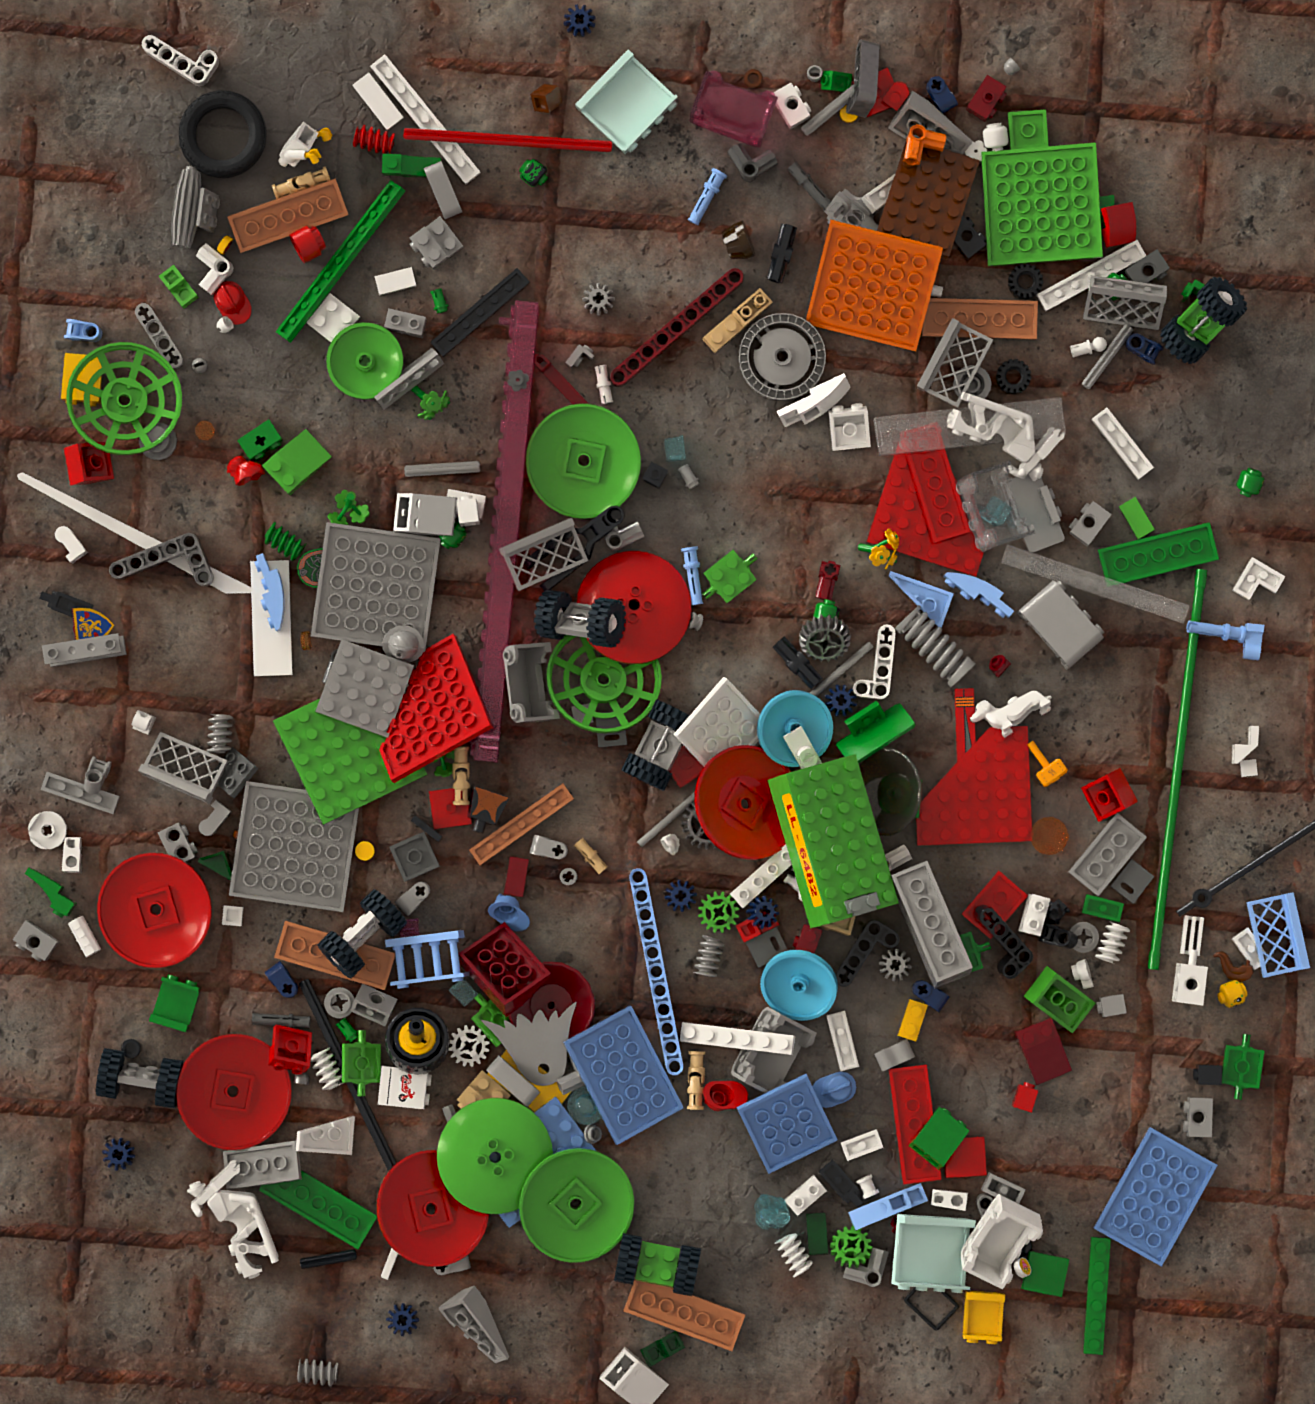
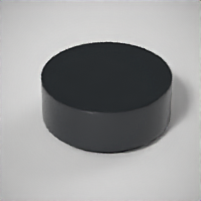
(131, 1048)

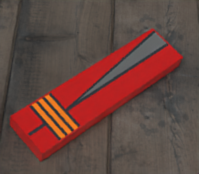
(964, 727)

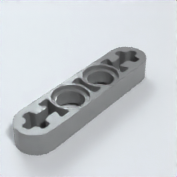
(161, 334)

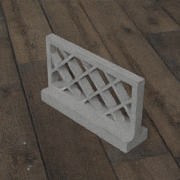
(1127, 291)
(938, 360)
(536, 539)
(178, 783)

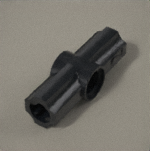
(781, 253)
(797, 662)

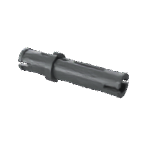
(808, 184)
(284, 1020)

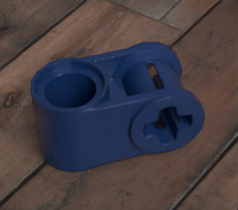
(943, 97)
(1145, 348)
(280, 977)
(933, 997)

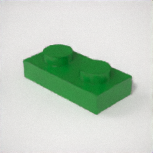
(1102, 908)

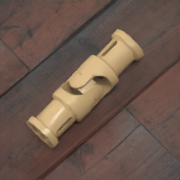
(303, 181)
(461, 777)
(696, 1082)

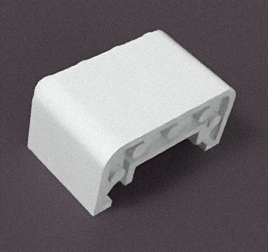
(999, 1240)

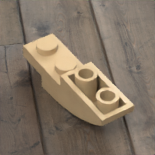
(737, 320)

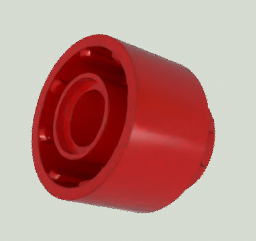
(307, 243)

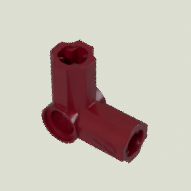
(827, 577)

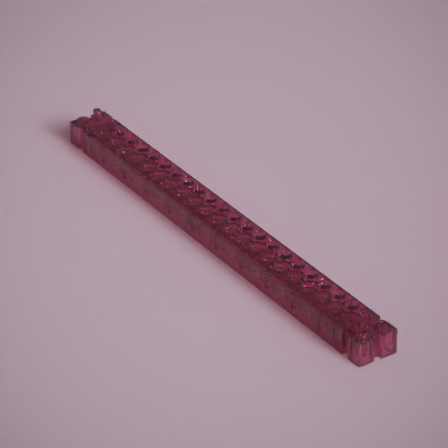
(506, 524)

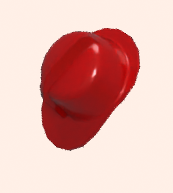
(232, 302)
(724, 1095)

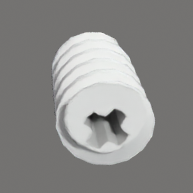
(1112, 943)
(326, 1069)
(794, 1254)

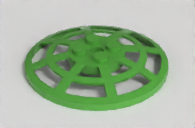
(126, 387)
(600, 692)

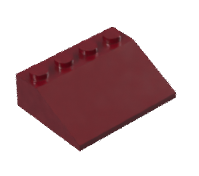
(504, 968)

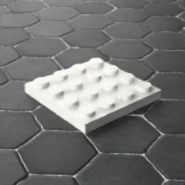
(719, 723)

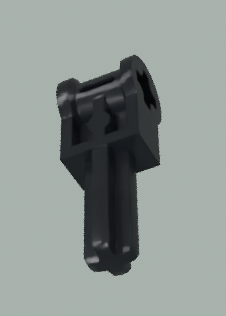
(1057, 911)

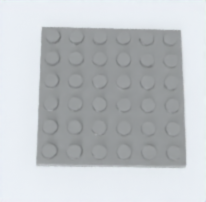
(373, 583)
(288, 852)

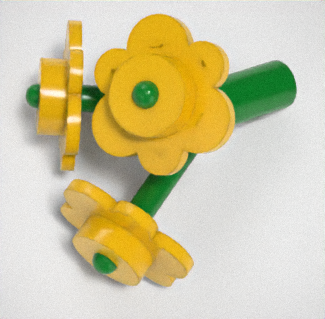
(879, 552)

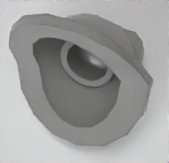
(403, 643)

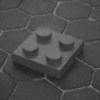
(414, 856)

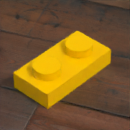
(912, 1020)

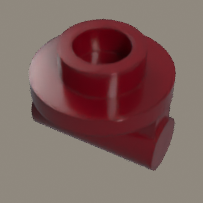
(998, 665)

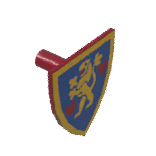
(90, 623)

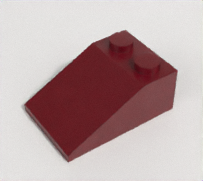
(1043, 1050)

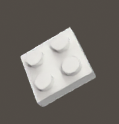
(332, 317)

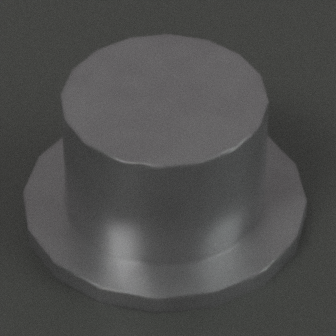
(979, 386)
(165, 448)

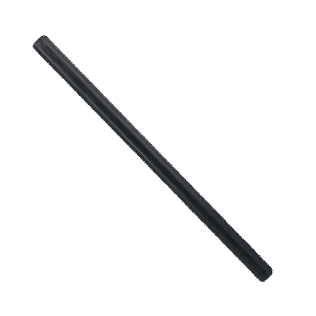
(336, 1049)

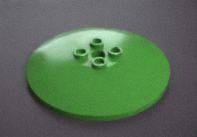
(555, 464)
(470, 1139)
(581, 1231)

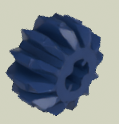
(572, 23)
(834, 703)
(685, 900)
(758, 917)
(116, 1160)
(405, 1312)

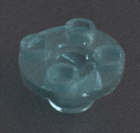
(582, 1107)
(771, 1212)

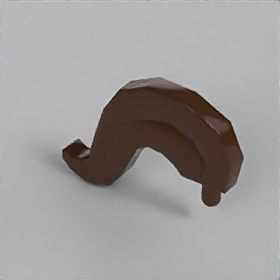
(1234, 973)

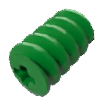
(284, 542)

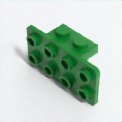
(874, 729)

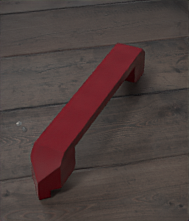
(558, 380)

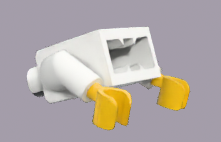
(300, 143)

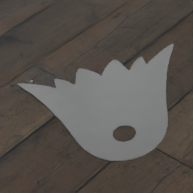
(537, 1044)

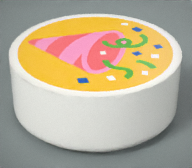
(1022, 1267)

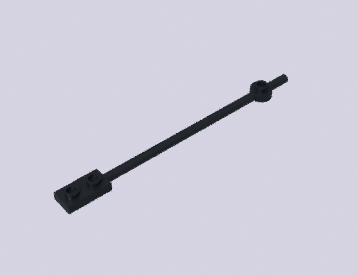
(1242, 871)

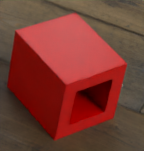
(1025, 1097)

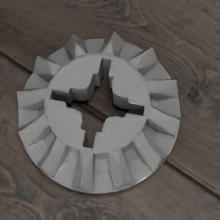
(1089, 930)
(331, 997)

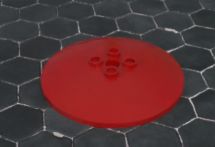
(662, 598)
(721, 786)
(127, 913)
(237, 1120)
(410, 1230)

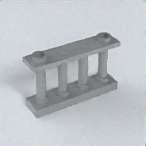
(84, 650)

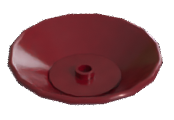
(563, 988)

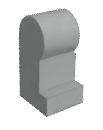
(215, 820)

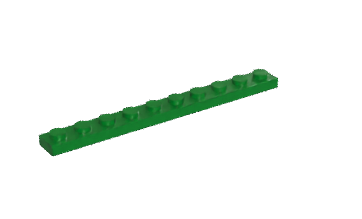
(340, 261)

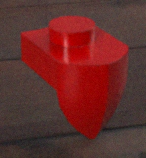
(896, 95)

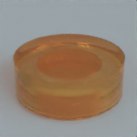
(204, 430)
(306, 643)

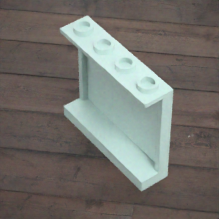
(626, 102)
(930, 1252)

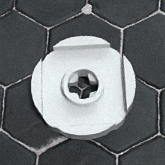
(45, 819)

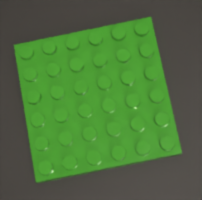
(1042, 204)
(336, 761)

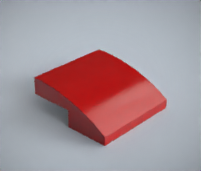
(1119, 224)
(967, 1159)

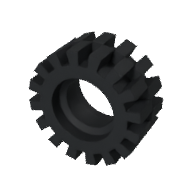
(1028, 270)
(1021, 368)

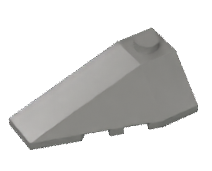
(921, 112)
(473, 1317)

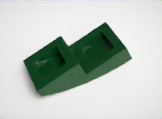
(817, 1234)
(662, 1348)

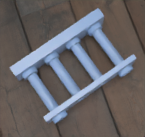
(416, 943)

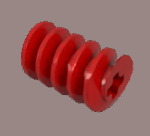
(372, 140)

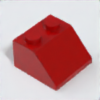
(88, 464)
(1109, 794)

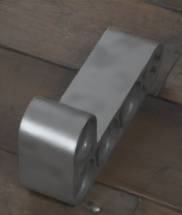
(865, 79)

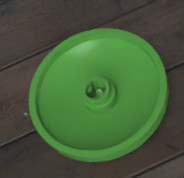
(364, 360)

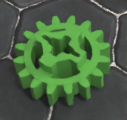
(729, 919)
(854, 1254)

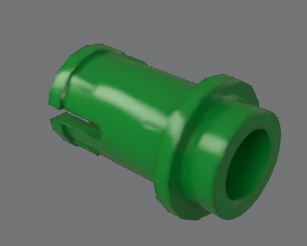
(439, 301)
(348, 1031)

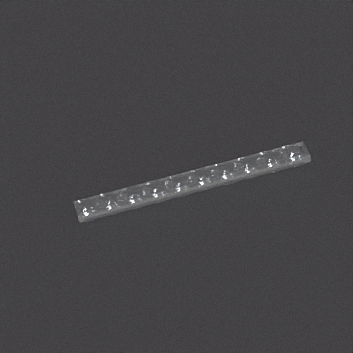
(1095, 584)

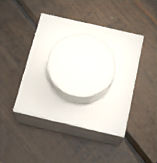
(232, 915)

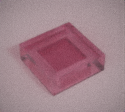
(410, 929)

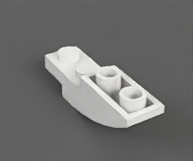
(820, 401)

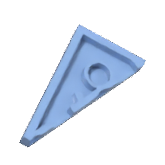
(930, 598)

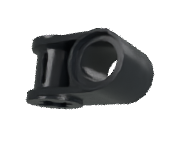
(1055, 936)

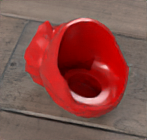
(244, 470)

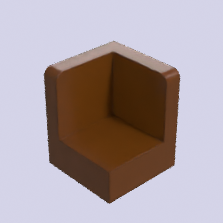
(546, 98)

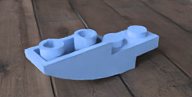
(973, 586)
(274, 599)
(888, 1206)

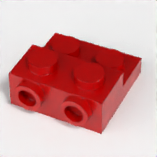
(290, 1049)

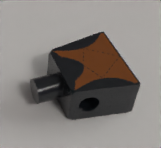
(485, 807)

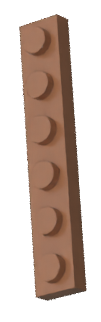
(521, 824)

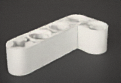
(177, 58)
(879, 661)

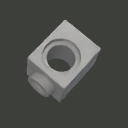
(1111, 1005)

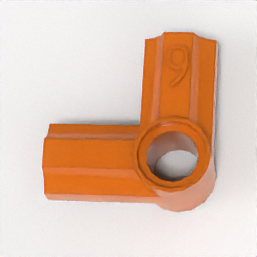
(927, 139)

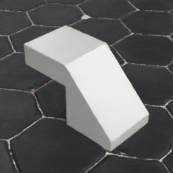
(1240, 751)

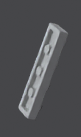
(75, 791)

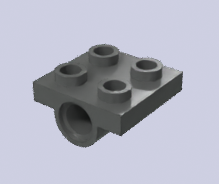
(236, 772)

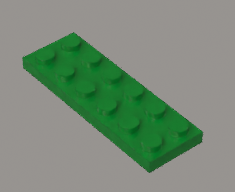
(1159, 554)
(324, 1207)

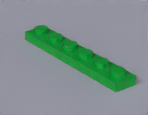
(1096, 1295)

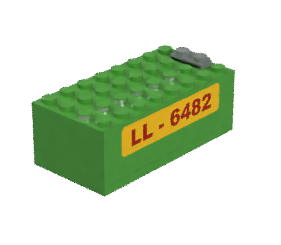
(833, 841)

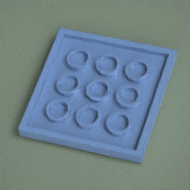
(787, 1123)

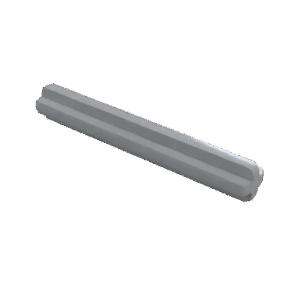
(827, 112)
(1107, 356)
(442, 468)

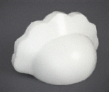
(670, 843)

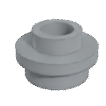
(592, 1133)

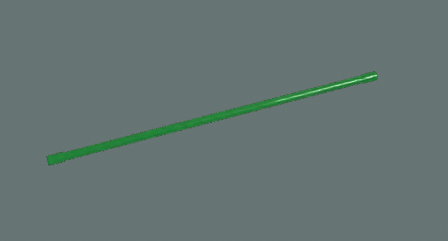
(1155, 954)

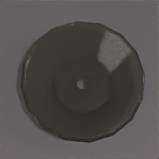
(882, 775)

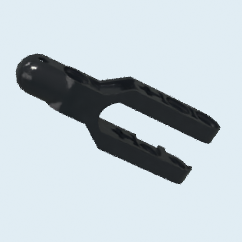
(592, 531)

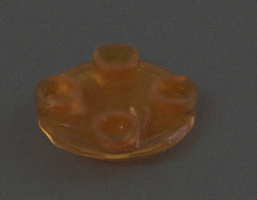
(1049, 835)

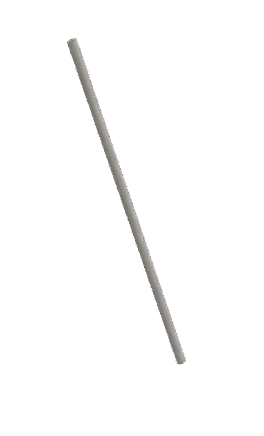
(816, 691)

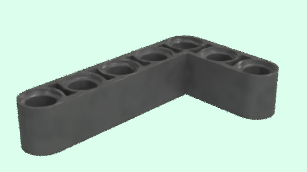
(164, 556)

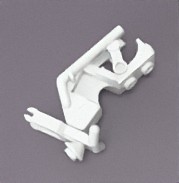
(1015, 430)
(243, 1211)

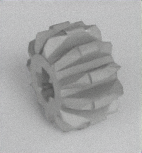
(593, 295)
(901, 967)

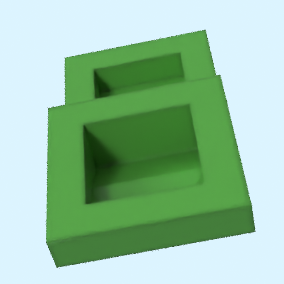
(178, 286)

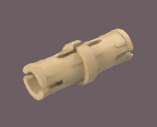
(590, 856)

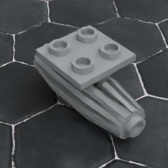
(192, 208)

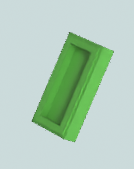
(1136, 518)

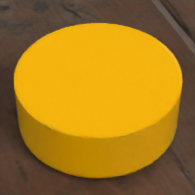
(847, 118)
(364, 850)

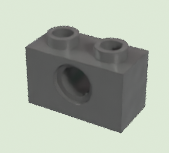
(1154, 262)

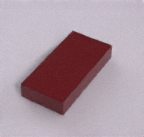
(516, 876)

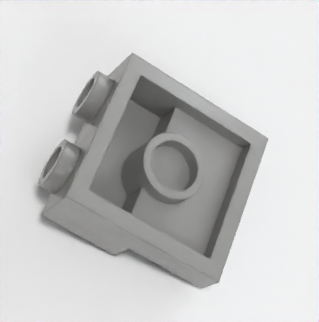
(435, 243)

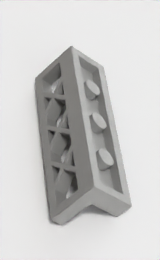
(410, 377)

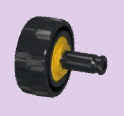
(417, 1041)

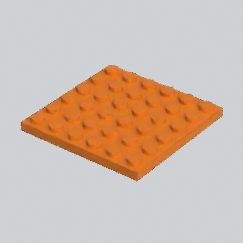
(873, 285)

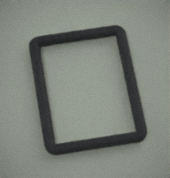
(927, 1320)

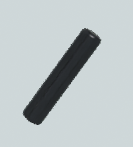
(327, 1259)

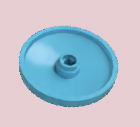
(786, 714)
(799, 985)

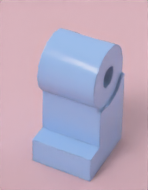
(1253, 641)

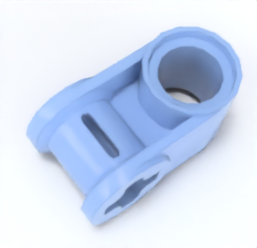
(78, 331)

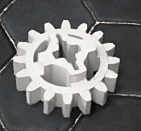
(463, 1037)

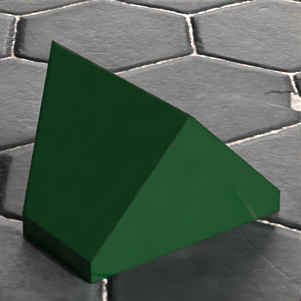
(219, 863)

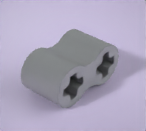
(894, 1055)

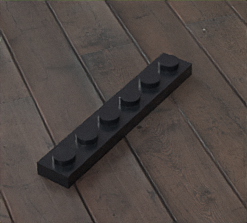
(480, 312)

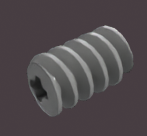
(219, 733)
(709, 956)
(317, 1372)

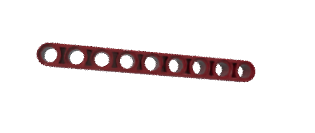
(683, 321)

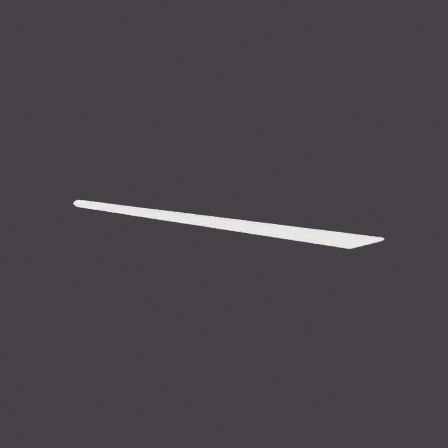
(221, 581)

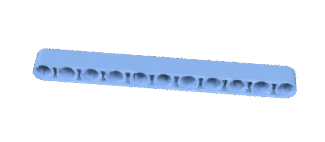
(655, 981)

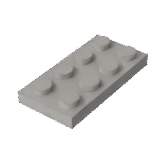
(1107, 854)
(264, 1165)

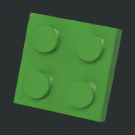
(1027, 129)

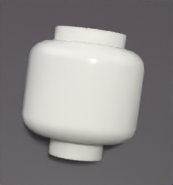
(995, 136)

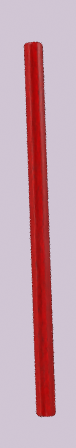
(507, 140)

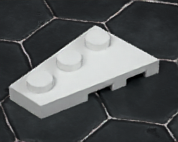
(330, 1137)

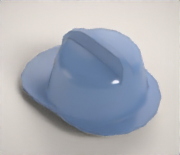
(507, 910)
(835, 1089)

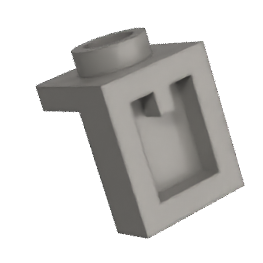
(575, 358)

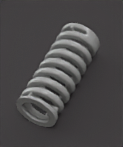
(961, 667)

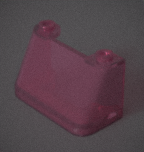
(732, 110)

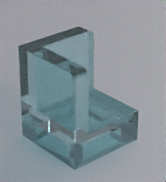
(675, 449)
(995, 511)
(463, 992)

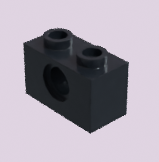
(975, 245)

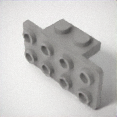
(1037, 506)

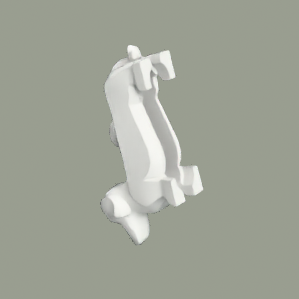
(1013, 712)

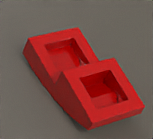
(748, 931)

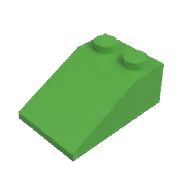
(297, 461)
(1059, 999)

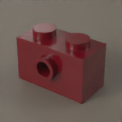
(986, 98)
(808, 939)

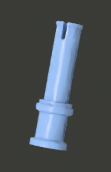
(711, 188)
(692, 566)
(1224, 631)

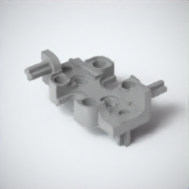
(850, 210)

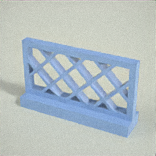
(1294, 930)

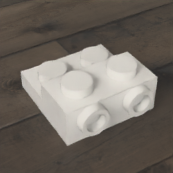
(849, 427)

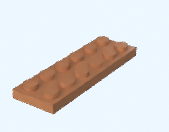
(287, 214)
(989, 317)
(300, 947)
(685, 1314)

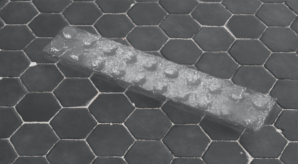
(930, 432)

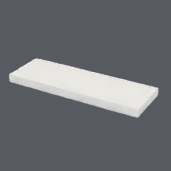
(271, 648)

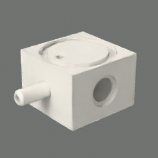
(1197, 974)

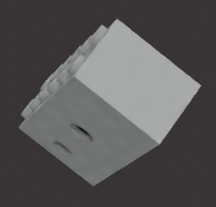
(931, 925)

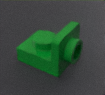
(835, 81)

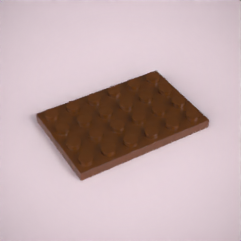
(929, 198)

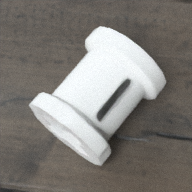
(867, 1186)

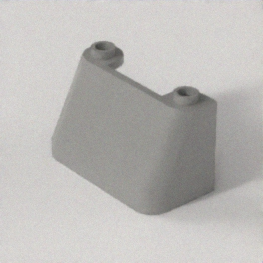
(526, 683)
(765, 1069)

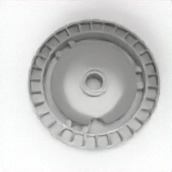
(793, 346)

